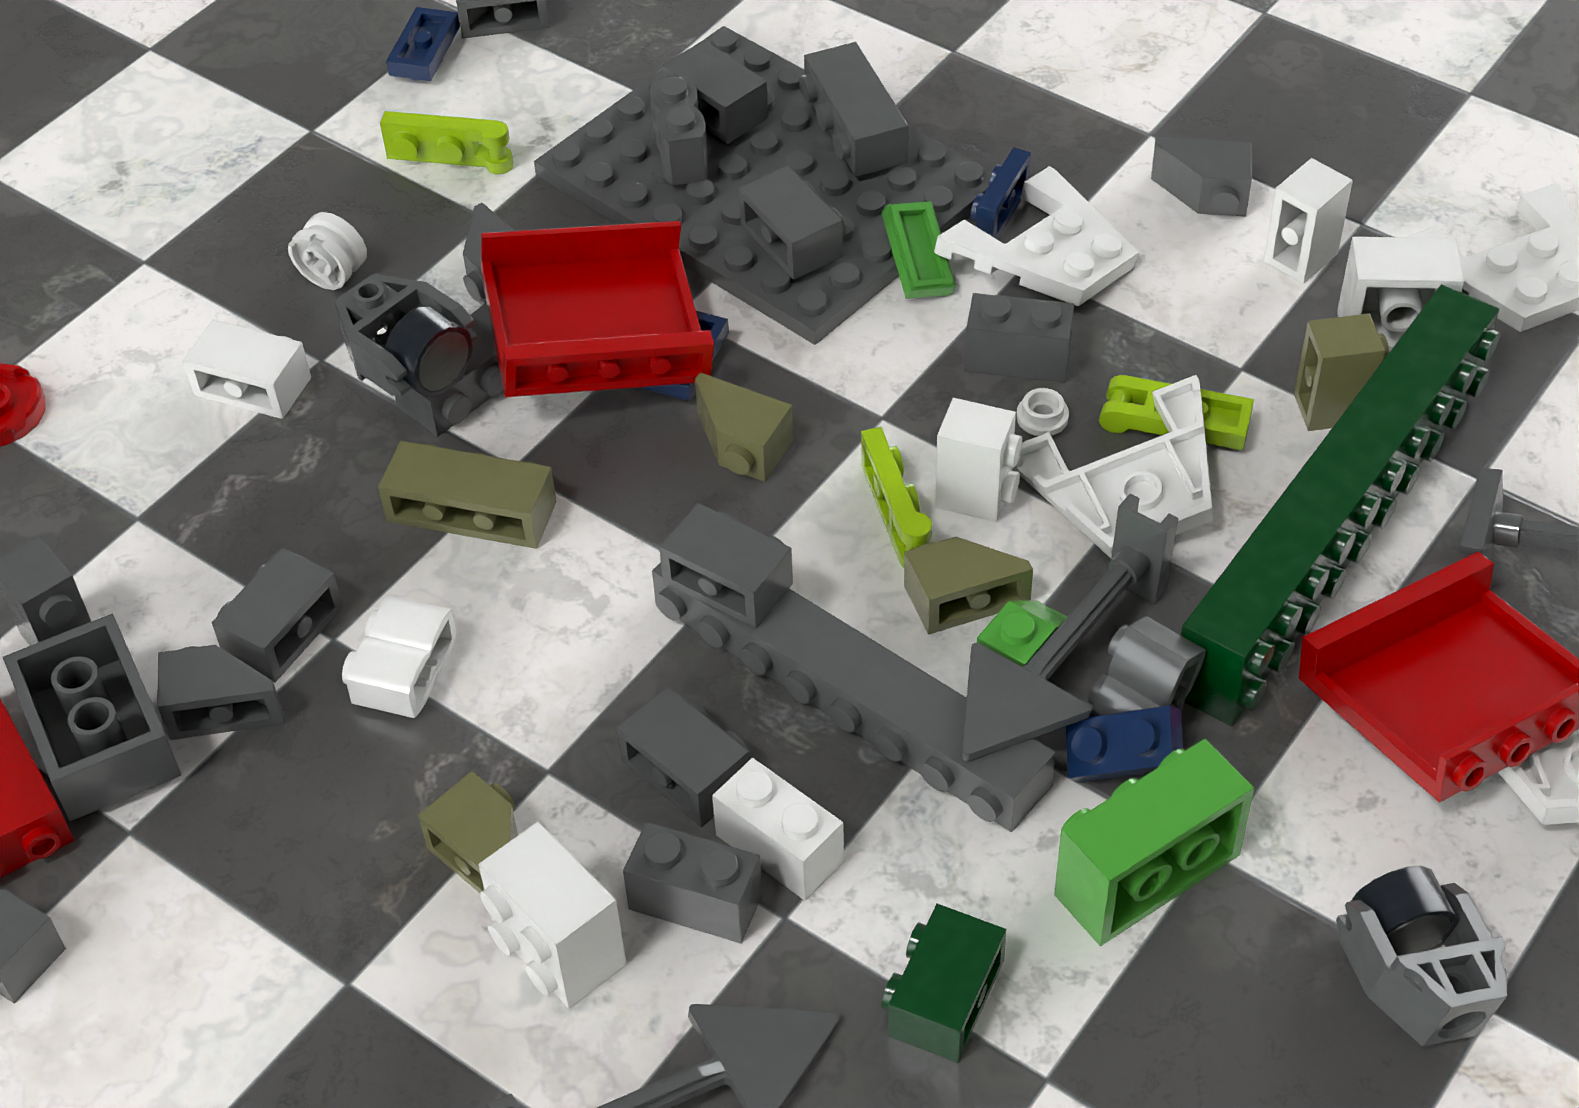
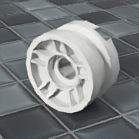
(327, 250)

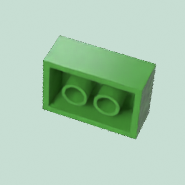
(1151, 840)

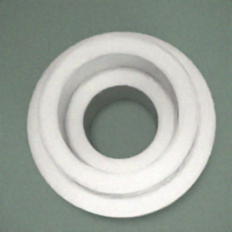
(1042, 412)

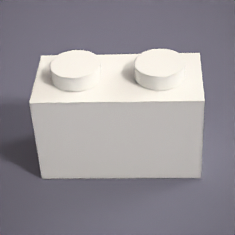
(1307, 220)
(247, 368)
(977, 460)
(790, 832)

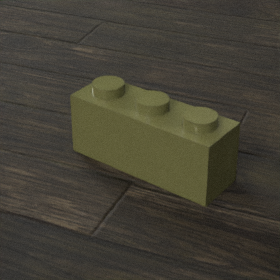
(468, 494)

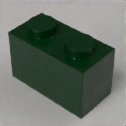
(944, 982)

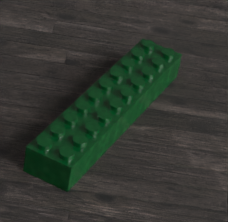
(1337, 501)

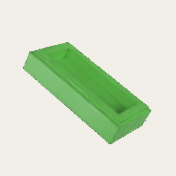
(913, 238)

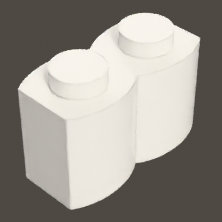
(400, 656)

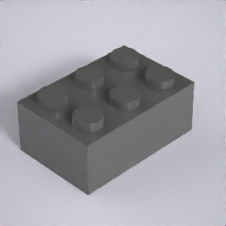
(91, 717)

